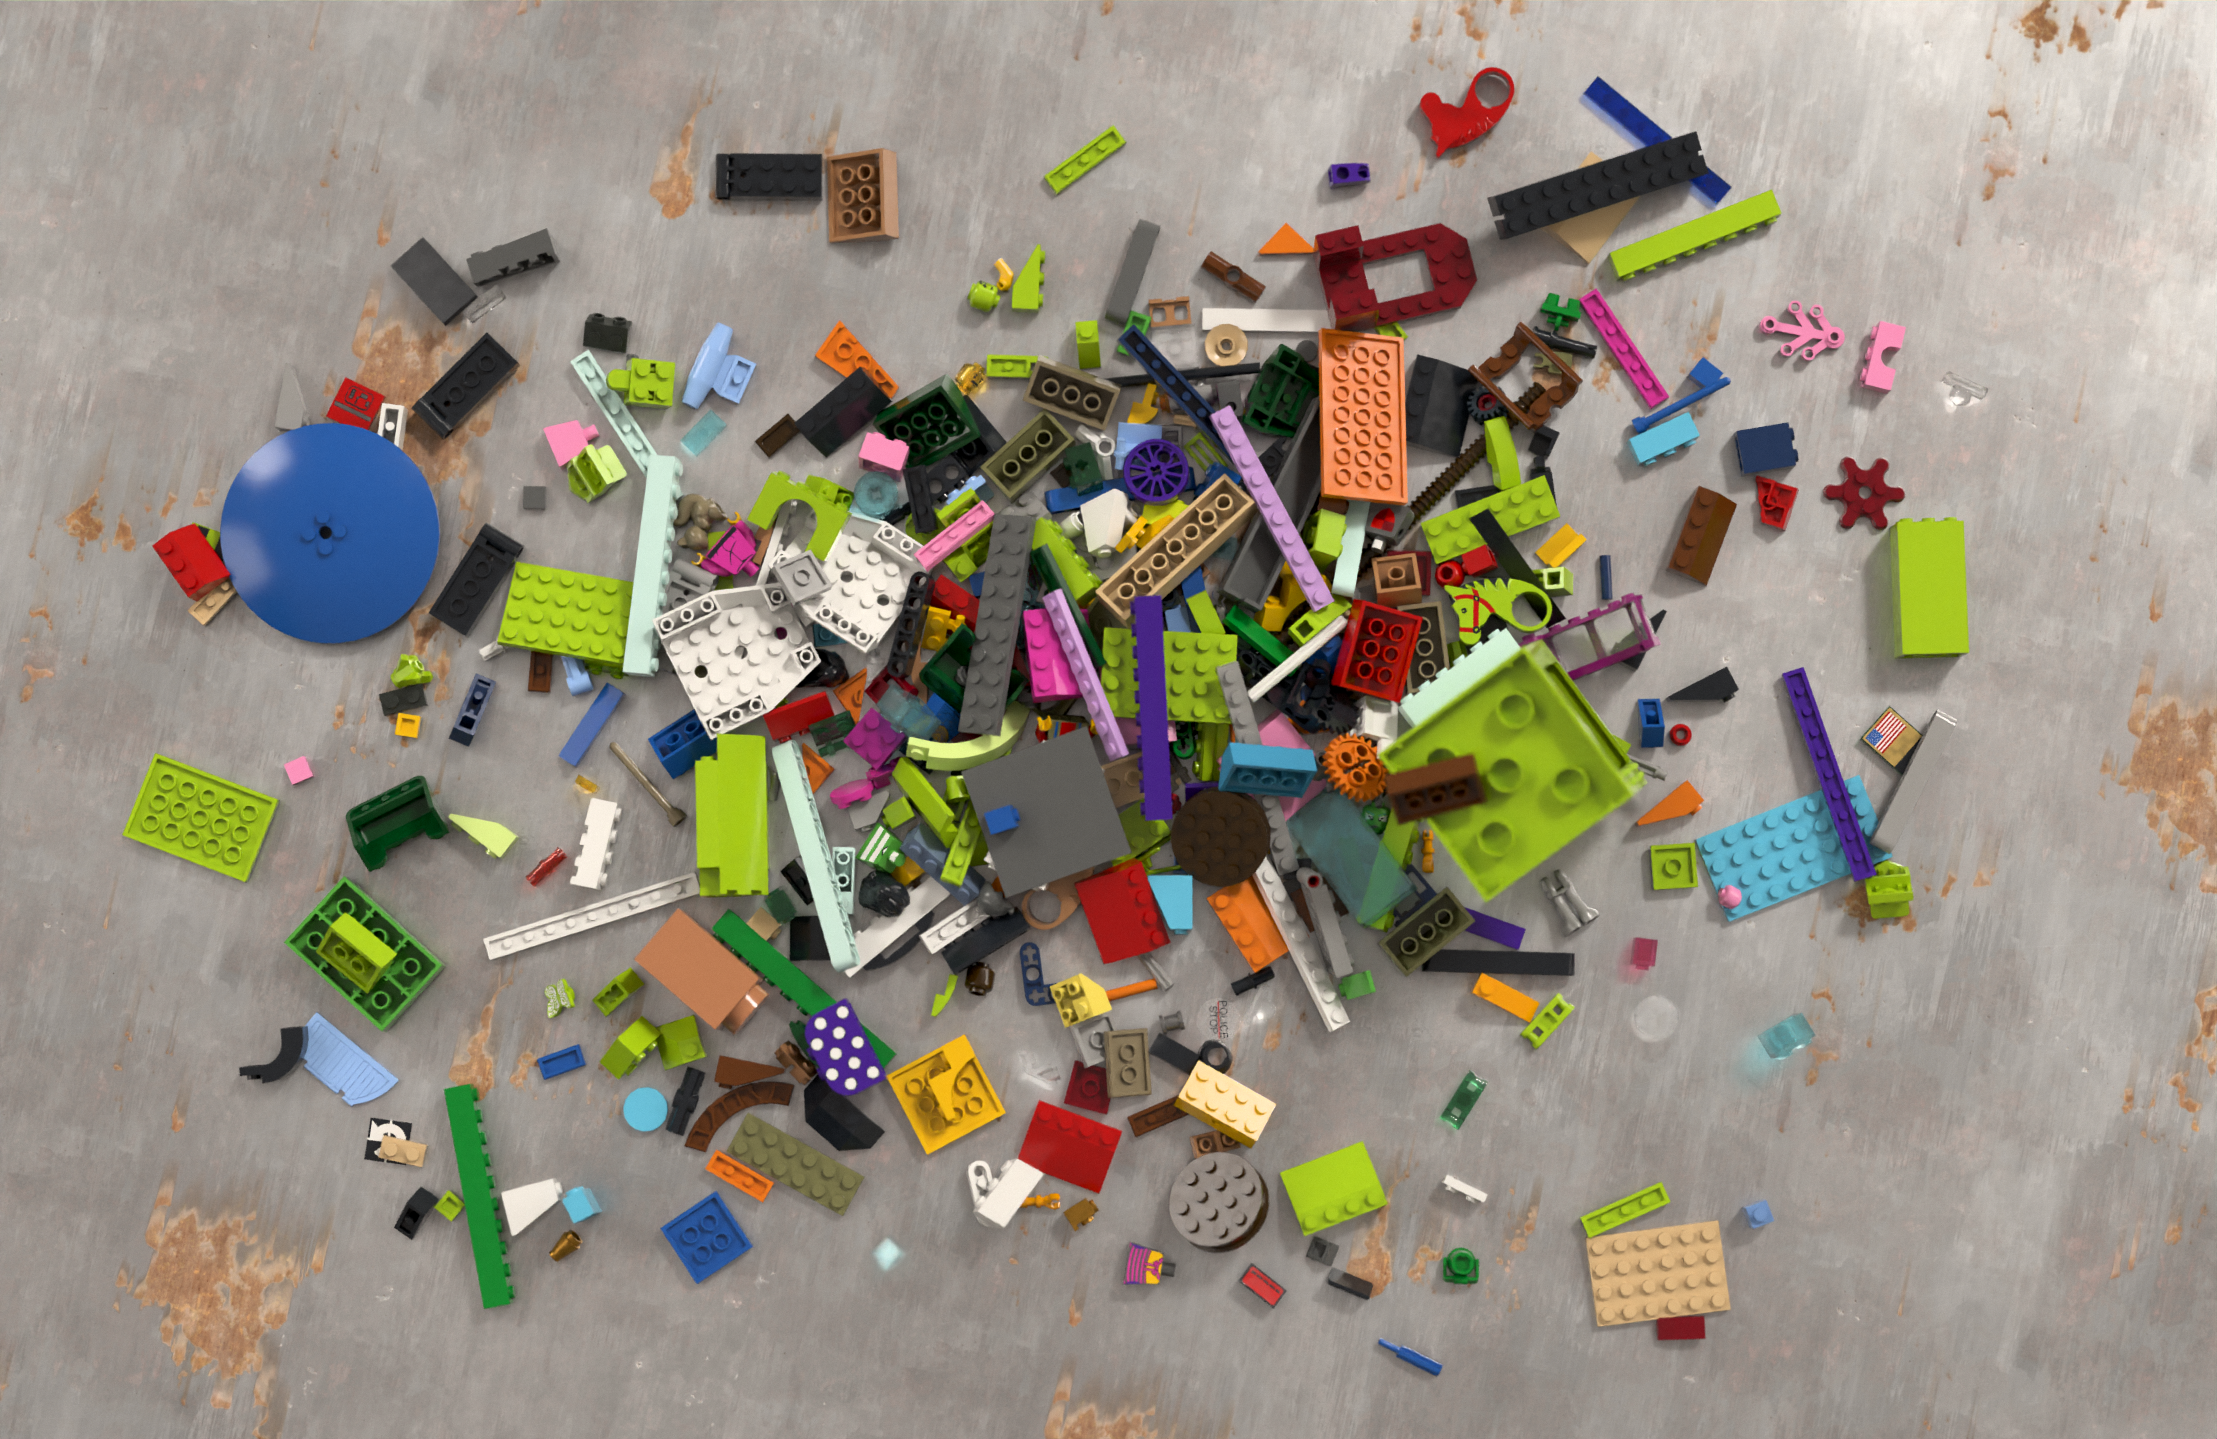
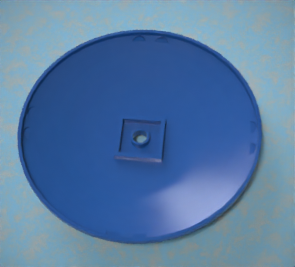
(379, 541)

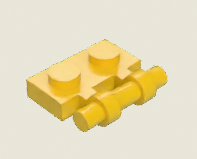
(936, 627)

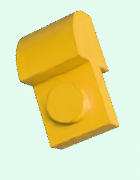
(1143, 412)

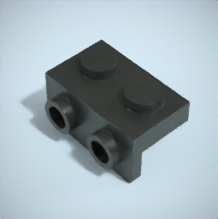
(606, 332)

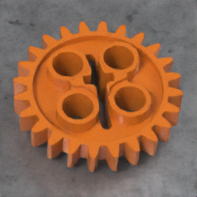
(1347, 753)

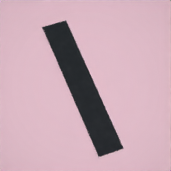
(1514, 563)

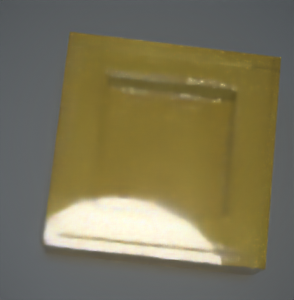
(587, 784)

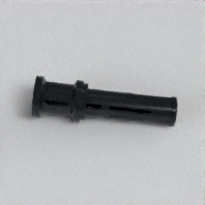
(1553, 341)

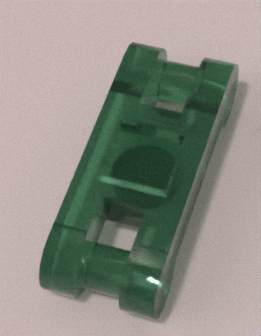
(1464, 1099)

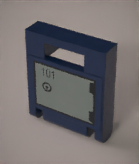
(1415, 900)

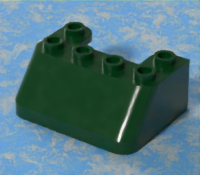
(942, 667)
(393, 819)

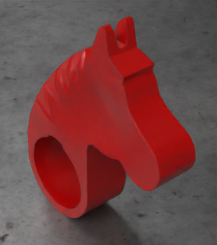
(1460, 126)

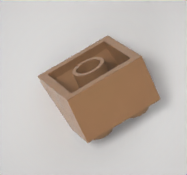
(1397, 580)

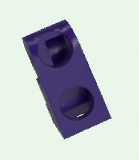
(1348, 174)

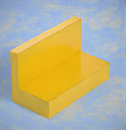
(1560, 546)

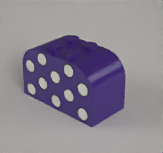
(843, 1050)

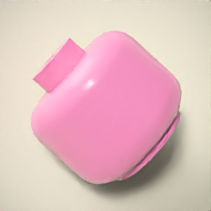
(1729, 896)

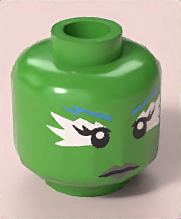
(1376, 817)

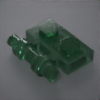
(830, 729)

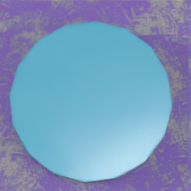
(645, 1109)

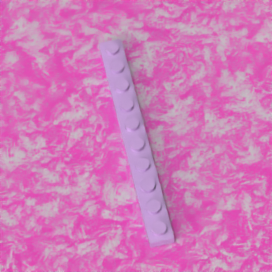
(1271, 508)

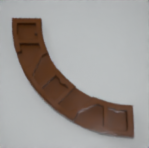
(732, 1103)

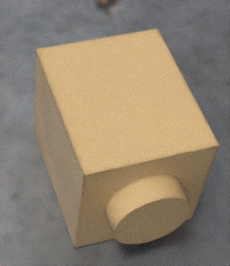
(765, 925)

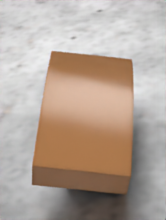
(1212, 1142)

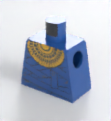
(949, 719)

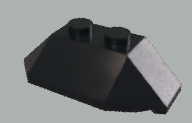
(838, 1118)

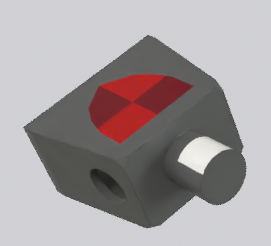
(1387, 524)

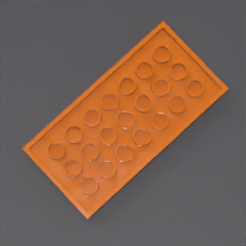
(1362, 417)

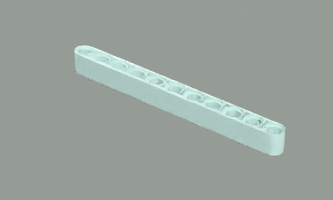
(816, 856)

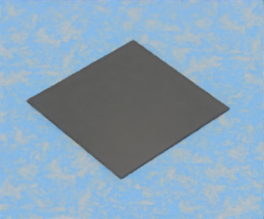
(1062, 809)

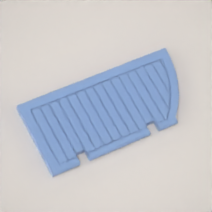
(344, 1064)

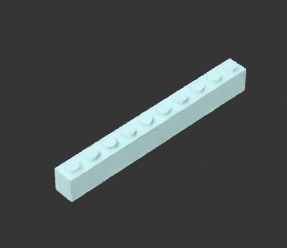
(652, 564)

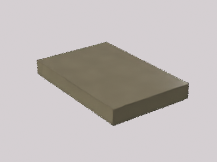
(1127, 1063)

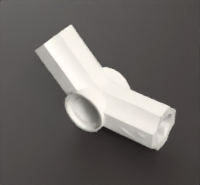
(1106, 461)

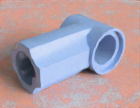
(578, 678)

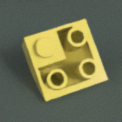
(1079, 999)

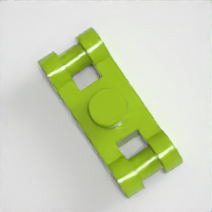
(1547, 1020)

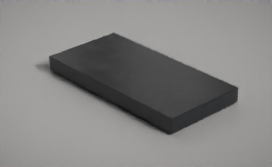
(434, 281)

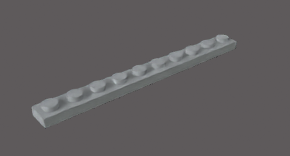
(1247, 733)

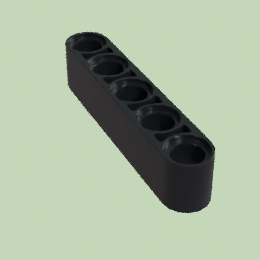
(913, 636)

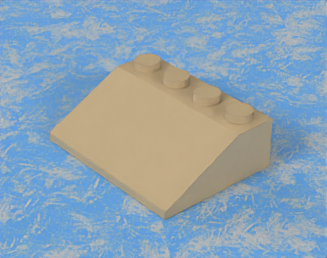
(1589, 231)

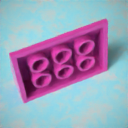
(1047, 662)

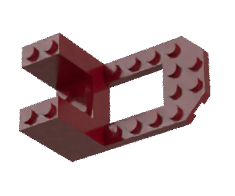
(1344, 285)

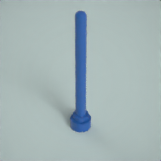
(1642, 424)

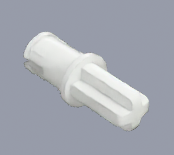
(492, 650)

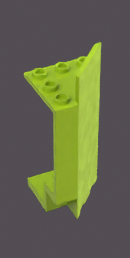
(733, 818)

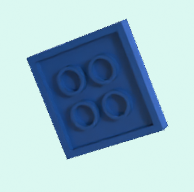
(706, 1237)

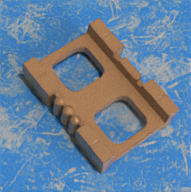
(1169, 306)

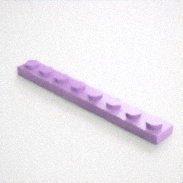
(1085, 675)

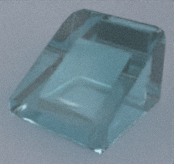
(887, 1252)

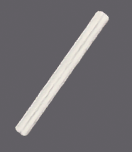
(1297, 658)

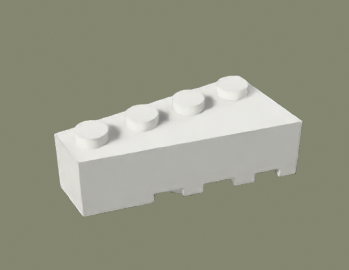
(596, 844)

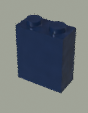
(1765, 449)

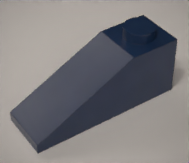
(472, 710)

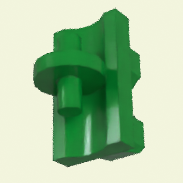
(1551, 308)

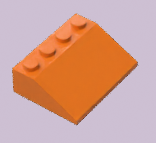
(1249, 923)

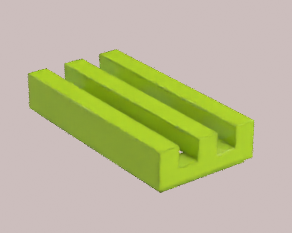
(1193, 442)

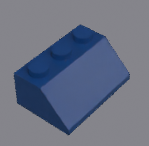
(682, 744)

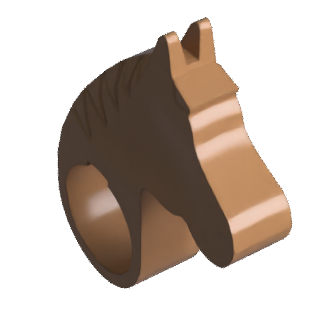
(1066, 893)

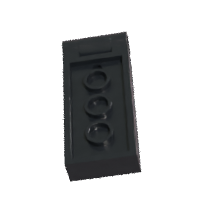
(769, 176)
(465, 386)
(476, 579)

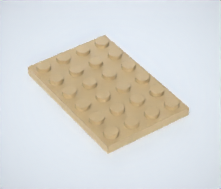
(1657, 1273)

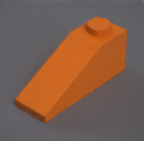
(1676, 804)

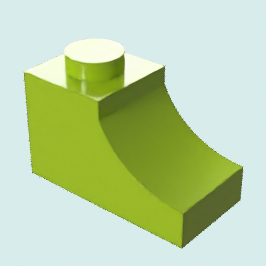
(618, 991)

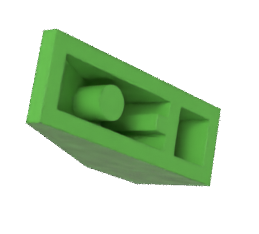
(1357, 985)

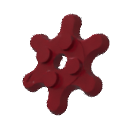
(1853, 503)

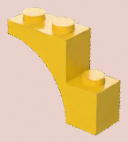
(1278, 608)
(941, 1086)

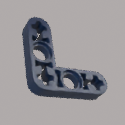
(1037, 984)

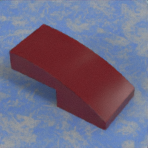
(1681, 1328)

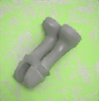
(1571, 923)

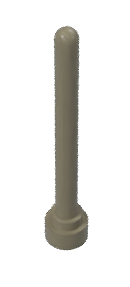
(675, 815)

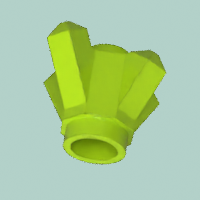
(410, 672)

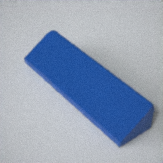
(592, 724)

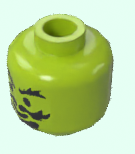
(983, 296)

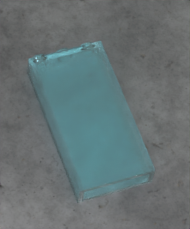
(1351, 856)

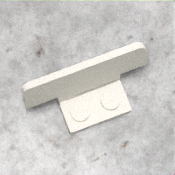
(1377, 721)

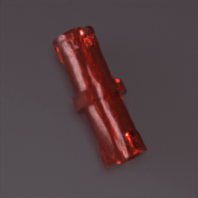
(546, 866)

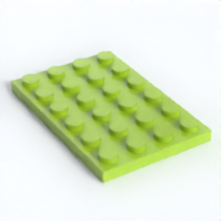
(567, 614)
(1190, 674)
(200, 817)

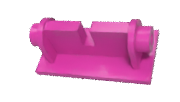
(881, 777)

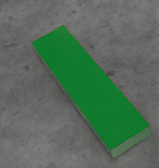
(1257, 637)

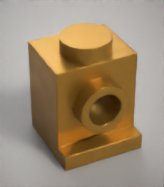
(1081, 1213)

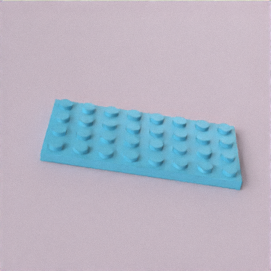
(1785, 850)

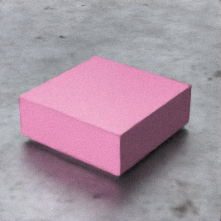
(298, 770)

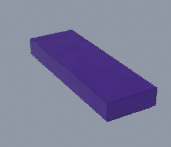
(1495, 929)

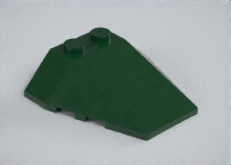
(1281, 393)

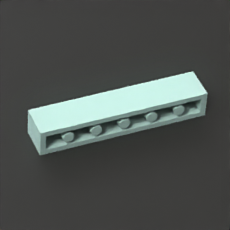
(1459, 677)

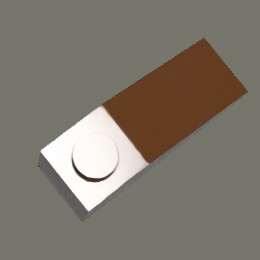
(740, 1072)

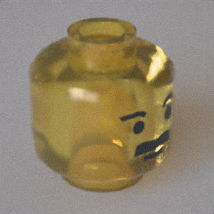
(970, 378)

